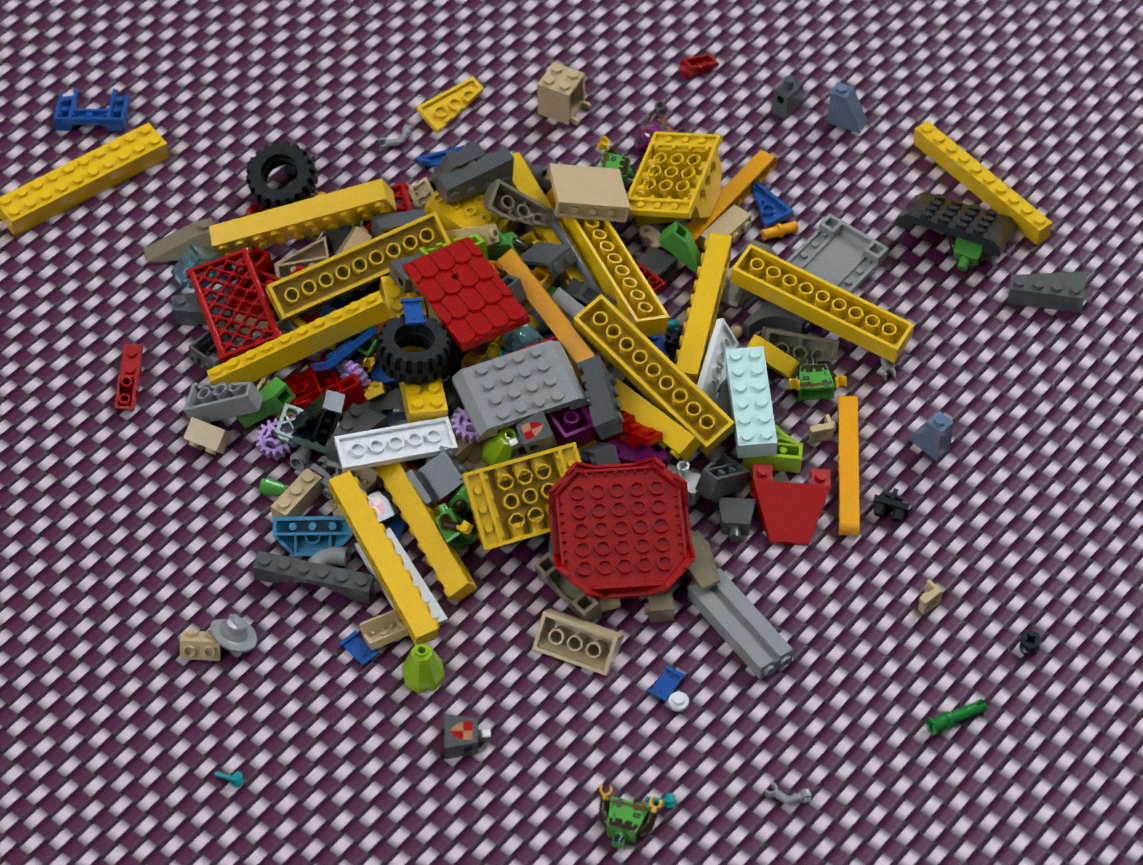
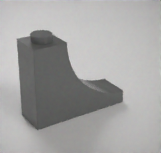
(774, 317)

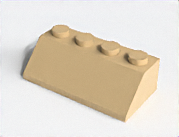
(577, 641)

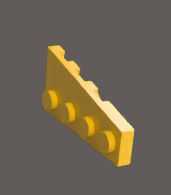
(448, 105)

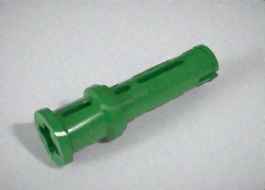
(949, 719)

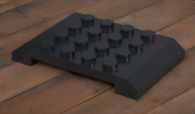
(959, 220)

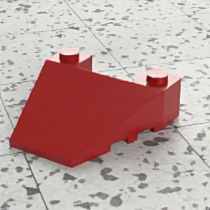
(263, 266)
(311, 384)
(788, 508)

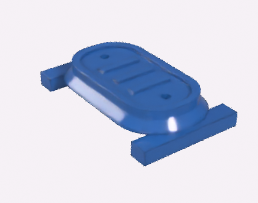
(413, 311)
(358, 648)
(666, 683)

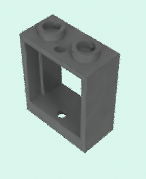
(204, 342)

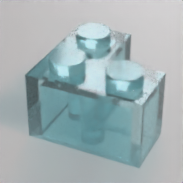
(191, 258)

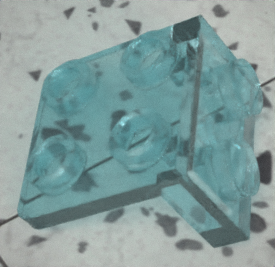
(520, 338)

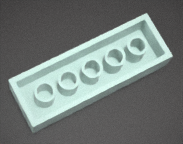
(750, 402)

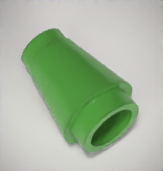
(271, 487)

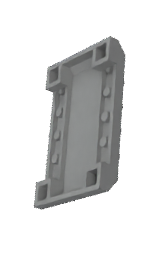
(839, 254)
(517, 387)

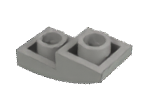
(324, 482)

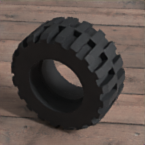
(276, 156)
(413, 366)

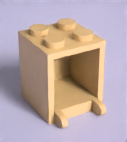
(562, 94)

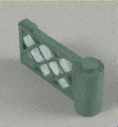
(285, 437)

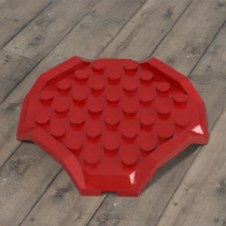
(620, 528)

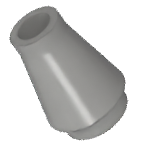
(300, 458)

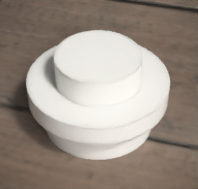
(678, 701)

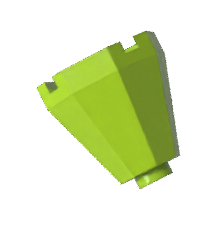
(498, 448)
(423, 669)

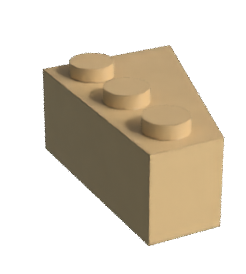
(305, 257)

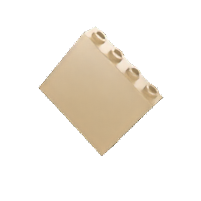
(588, 192)

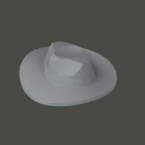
(234, 634)

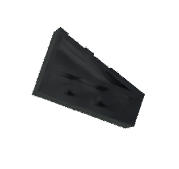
(320, 418)

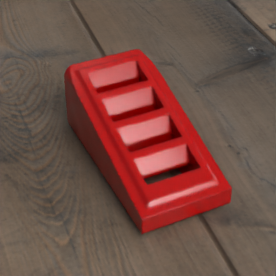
(696, 65)

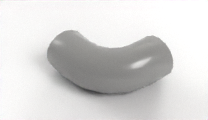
(332, 556)

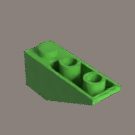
(681, 244)
(275, 396)

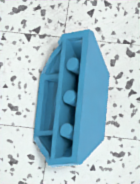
(310, 533)

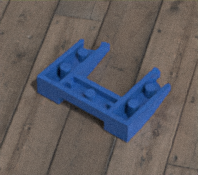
(68, 115)

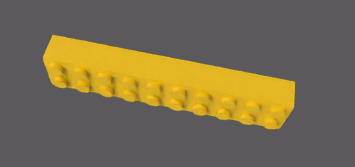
(82, 178)
(304, 218)
(352, 267)
(617, 273)
(822, 303)
(705, 305)
(653, 373)
(423, 400)

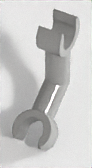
(406, 132)
(887, 368)
(330, 464)
(803, 796)

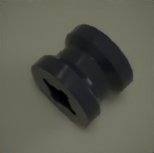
(672, 340)
(1029, 648)

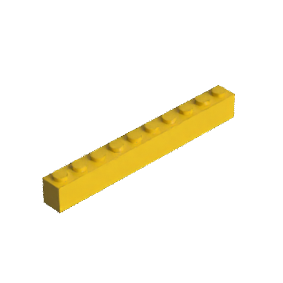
(982, 182)
(526, 183)
(302, 341)
(675, 437)
(421, 519)
(383, 558)

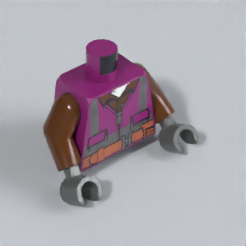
(654, 123)

